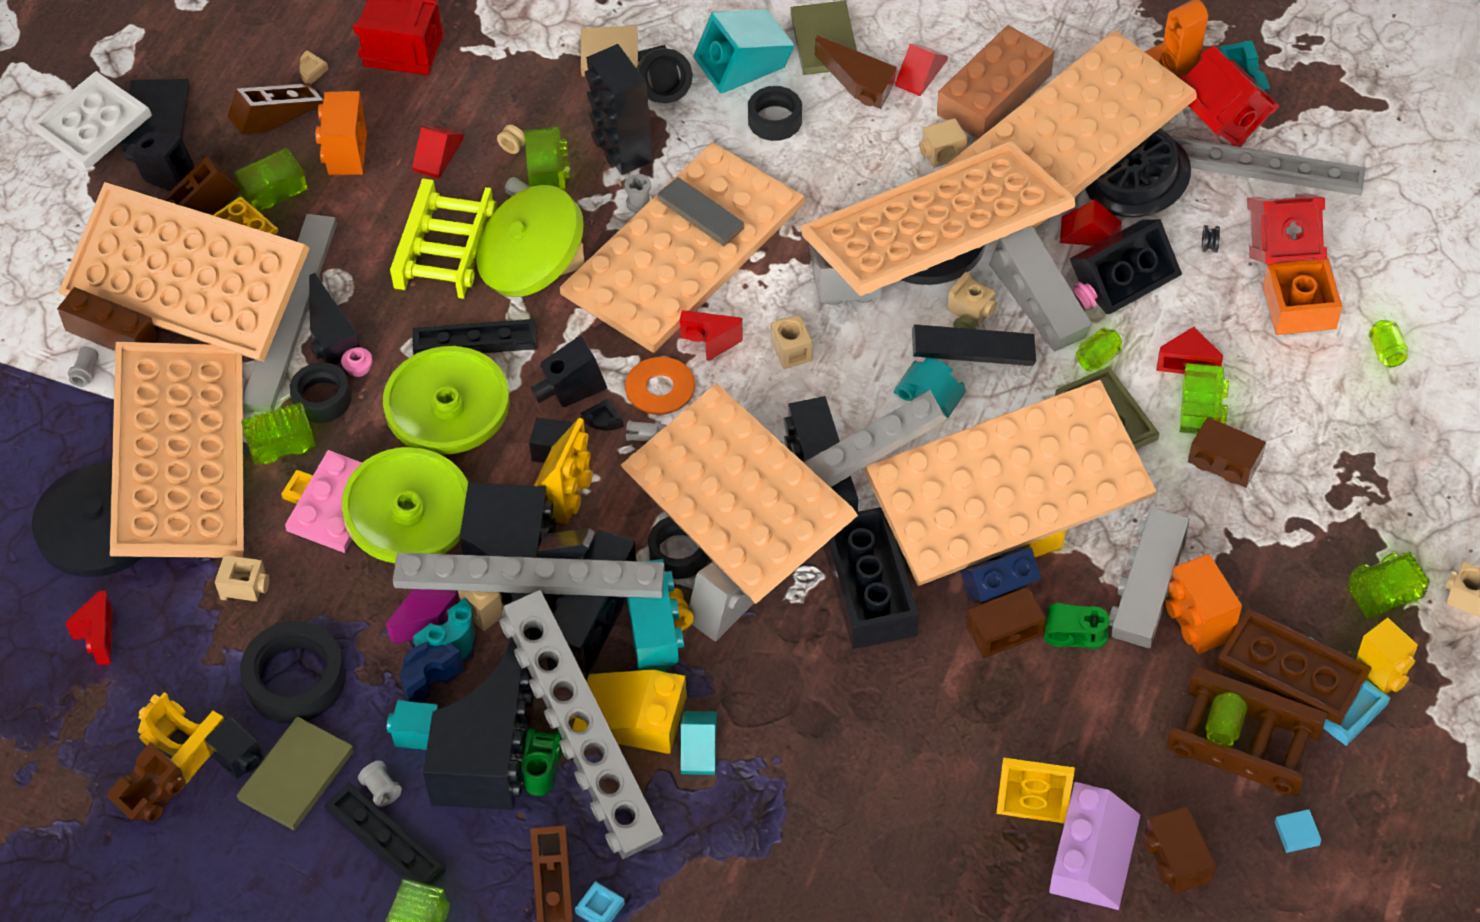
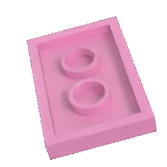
(319, 509)

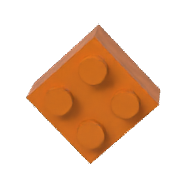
(342, 133)
(1302, 296)
(1202, 604)

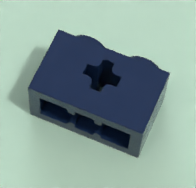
(1001, 574)

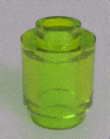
(1388, 343)
(1099, 349)
(1226, 718)

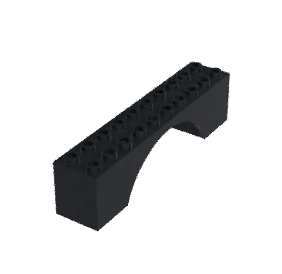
(479, 739)

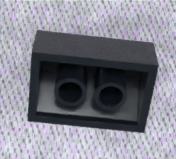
(1127, 264)

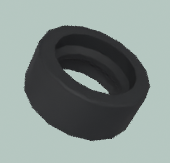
(685, 71)
(775, 129)
(321, 373)
(682, 567)

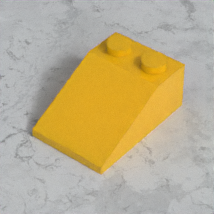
(639, 707)
(1035, 790)

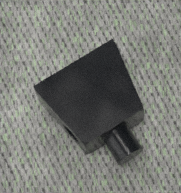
(161, 159)
(570, 375)

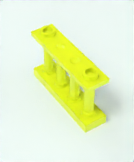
(421, 222)

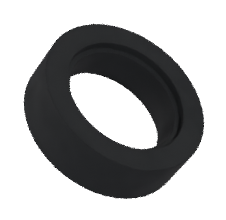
(285, 637)

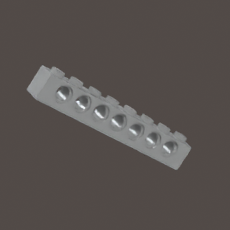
(534, 612)

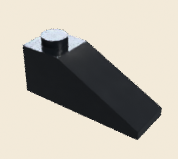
(328, 325)

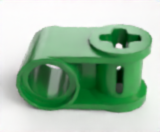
(1074, 625)
(540, 755)

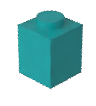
(410, 724)

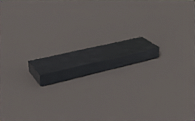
(482, 337)
(973, 345)
(384, 836)

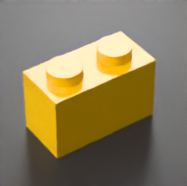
(1389, 656)

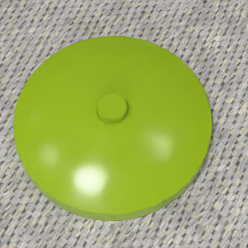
(529, 241)
(446, 400)
(405, 503)

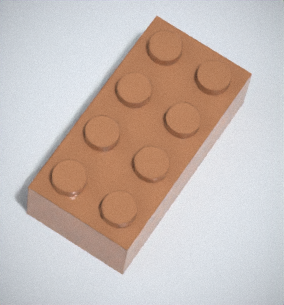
(995, 81)

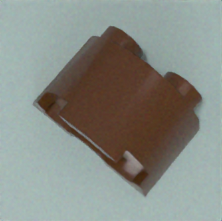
(148, 786)

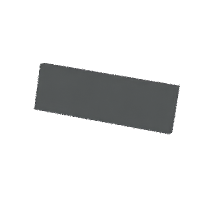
(700, 211)

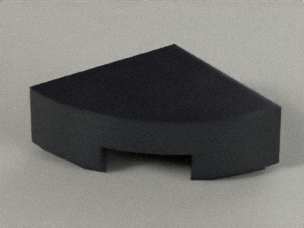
(602, 417)

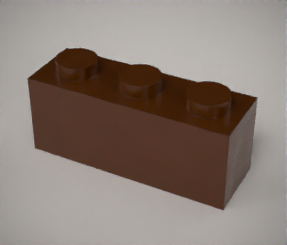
(104, 320)

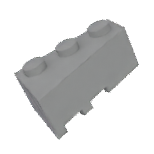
(716, 602)

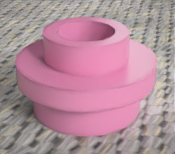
(1085, 295)
(359, 367)

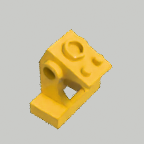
(160, 722)

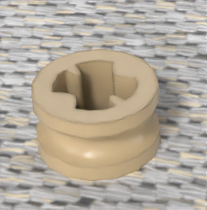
(511, 139)

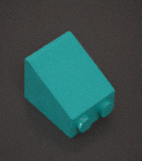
(741, 47)

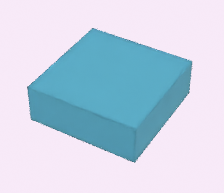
(1297, 831)
(599, 904)

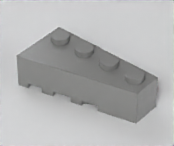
(1039, 288)
(1148, 582)

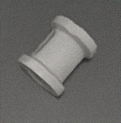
(638, 192)
(380, 783)

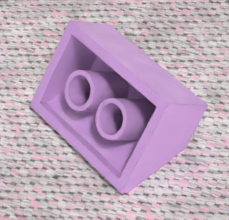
(1095, 847)

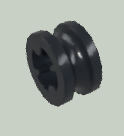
(1210, 238)

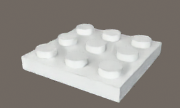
(91, 120)

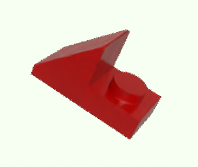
(716, 330)
(94, 624)

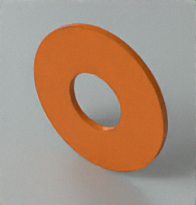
(649, 403)

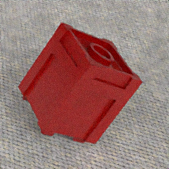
(400, 35)
(1227, 97)
(1269, 227)

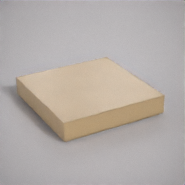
(601, 38)

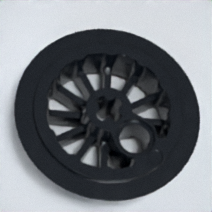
(1139, 170)

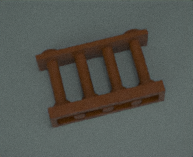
(1262, 705)

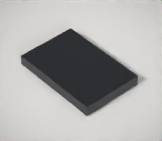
(167, 104)

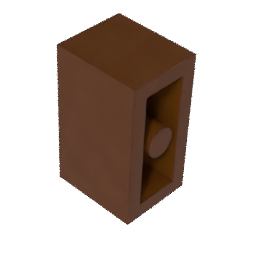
(1226, 452)
(1005, 622)
(1179, 850)

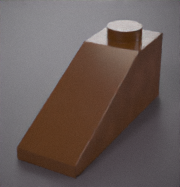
(859, 73)
(270, 106)
(204, 188)
(552, 873)

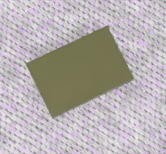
(822, 19)
(1131, 415)
(295, 773)

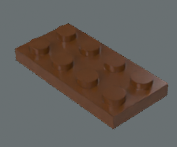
(1293, 665)

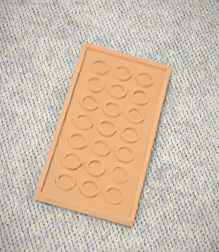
(1091, 114)
(936, 217)
(667, 263)
(187, 270)
(177, 451)
(1009, 482)
(738, 492)

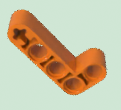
(1182, 38)

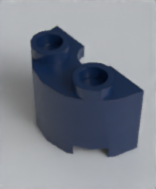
(428, 665)

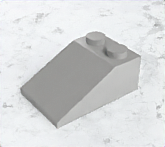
(831, 286)

